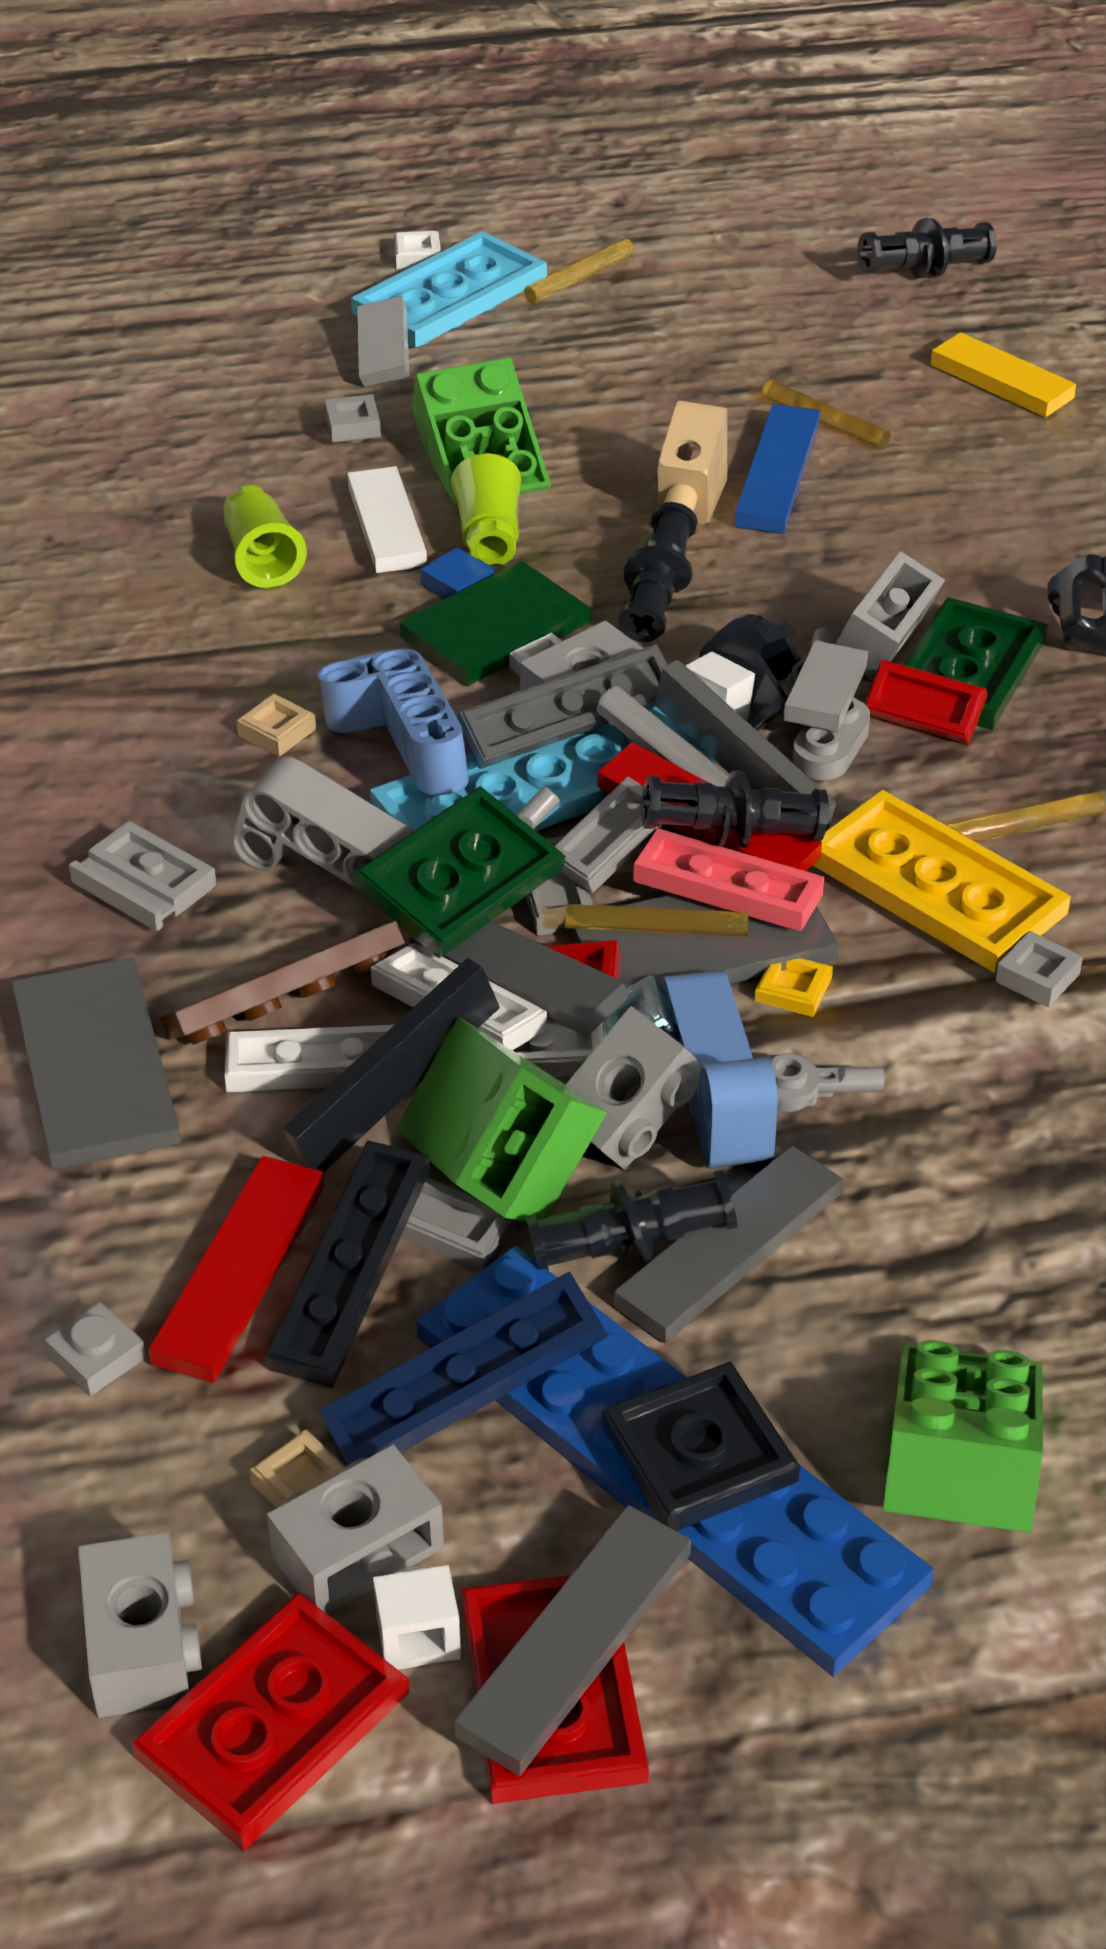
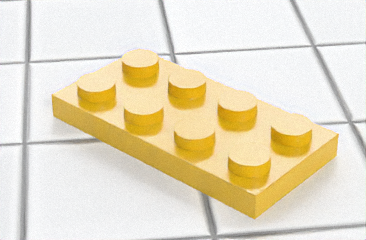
(939, 879)

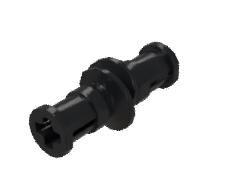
(926, 248)
(657, 572)
(735, 808)
(632, 1221)

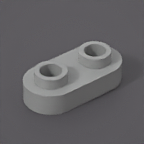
(827, 753)

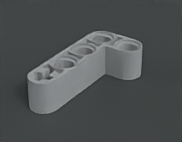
(314, 817)

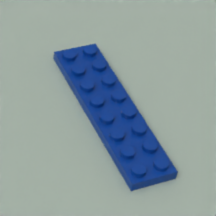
(790, 1556)

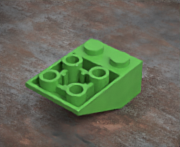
(475, 413)
(499, 1124)
(966, 1437)

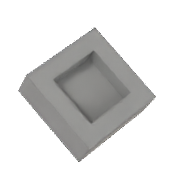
(352, 418)
(1039, 969)
(95, 1349)

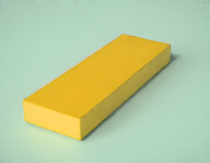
(1003, 374)

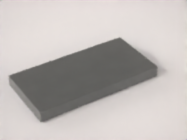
(693, 953)
(95, 1063)

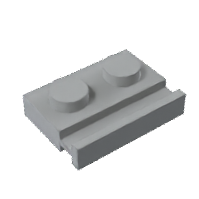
(143, 875)

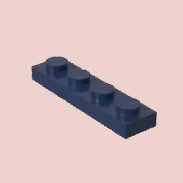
(465, 1371)

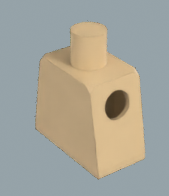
(701, 480)

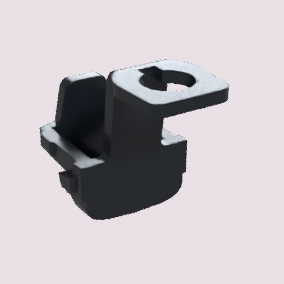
(1066, 589)
(764, 650)

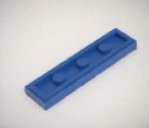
(777, 469)

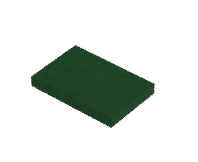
(487, 621)
(981, 650)
(459, 871)

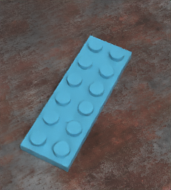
(564, 767)

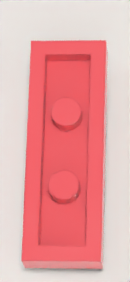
(729, 879)

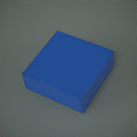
(454, 573)

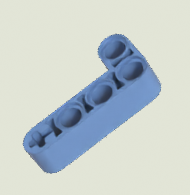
(402, 694)
(735, 1093)

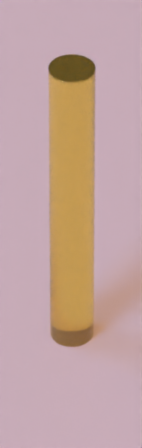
(579, 271)
(829, 415)
(1032, 817)
(657, 920)

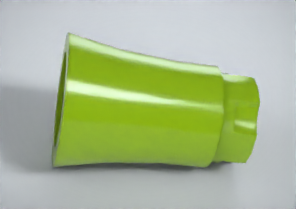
(487, 503)
(264, 542)

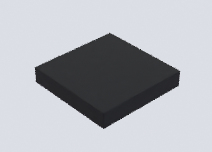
(700, 1446)

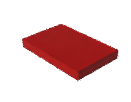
(270, 1720)
(598, 1739)

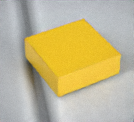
(796, 988)

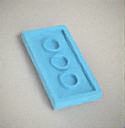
(457, 285)

